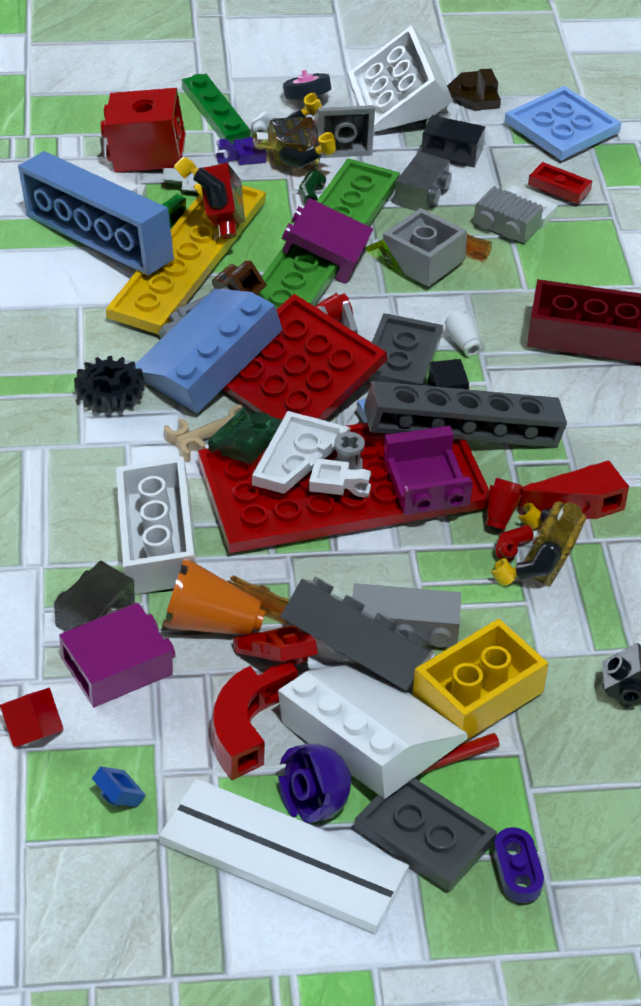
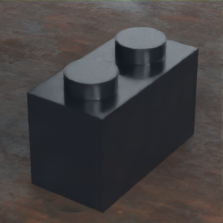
(453, 140)

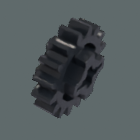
(109, 384)

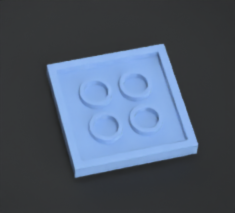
(562, 122)

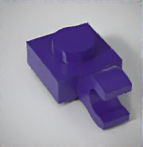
(240, 150)

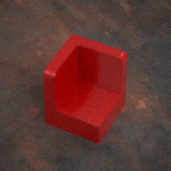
(31, 717)

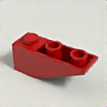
(595, 489)

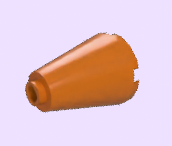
(211, 604)

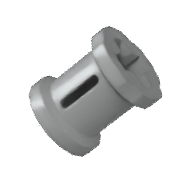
(349, 449)

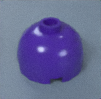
(314, 782)

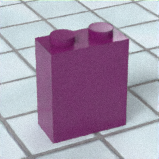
(117, 654)

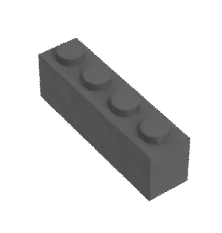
(356, 633)

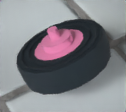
(305, 84)

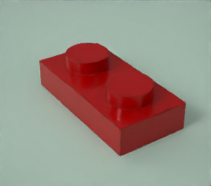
(560, 182)

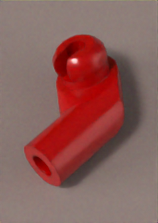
(508, 542)

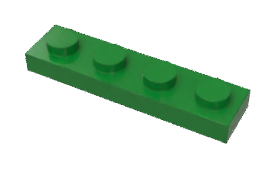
(215, 107)

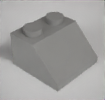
(351, 129)
(426, 246)

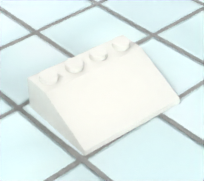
(401, 82)
(369, 722)

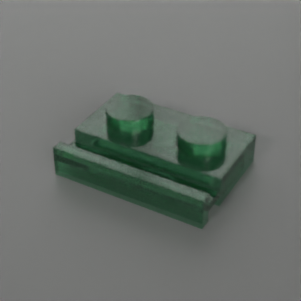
(245, 435)

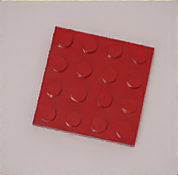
(306, 366)

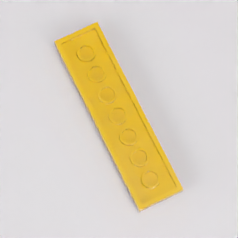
(197, 249)

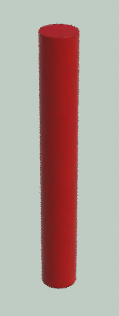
(467, 750)

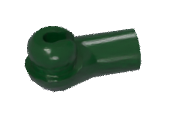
(311, 181)

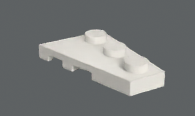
(294, 451)

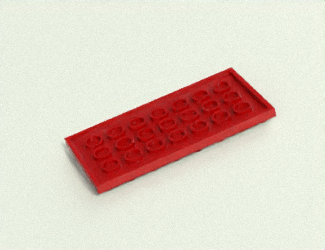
(264, 518)

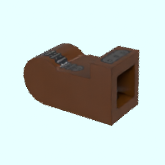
(240, 278)

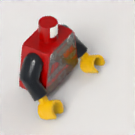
(221, 194)

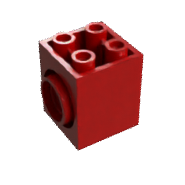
(143, 129)

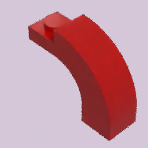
(239, 701)

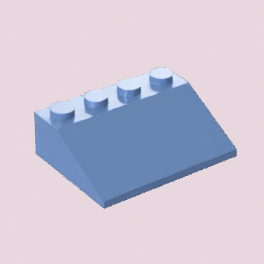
(210, 346)

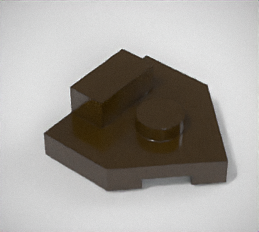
(476, 89)

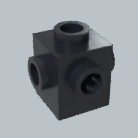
(623, 675)

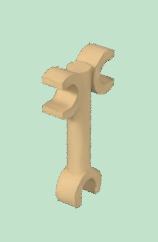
(193, 440)

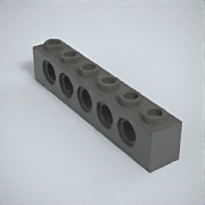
(469, 413)

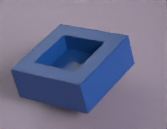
(118, 787)

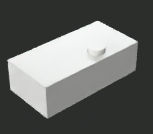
(155, 522)

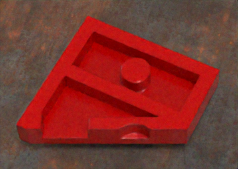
(278, 644)

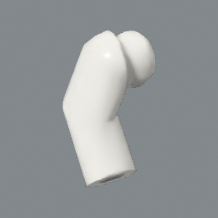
(261, 122)

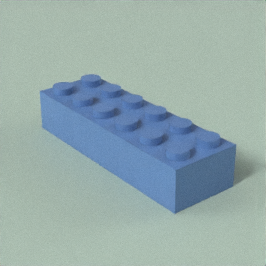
(97, 212)

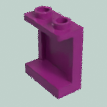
(328, 236)
(426, 470)

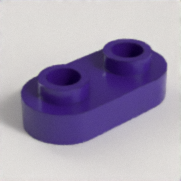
(520, 867)

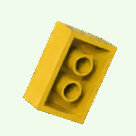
(481, 678)

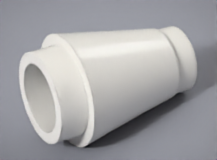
(463, 332)

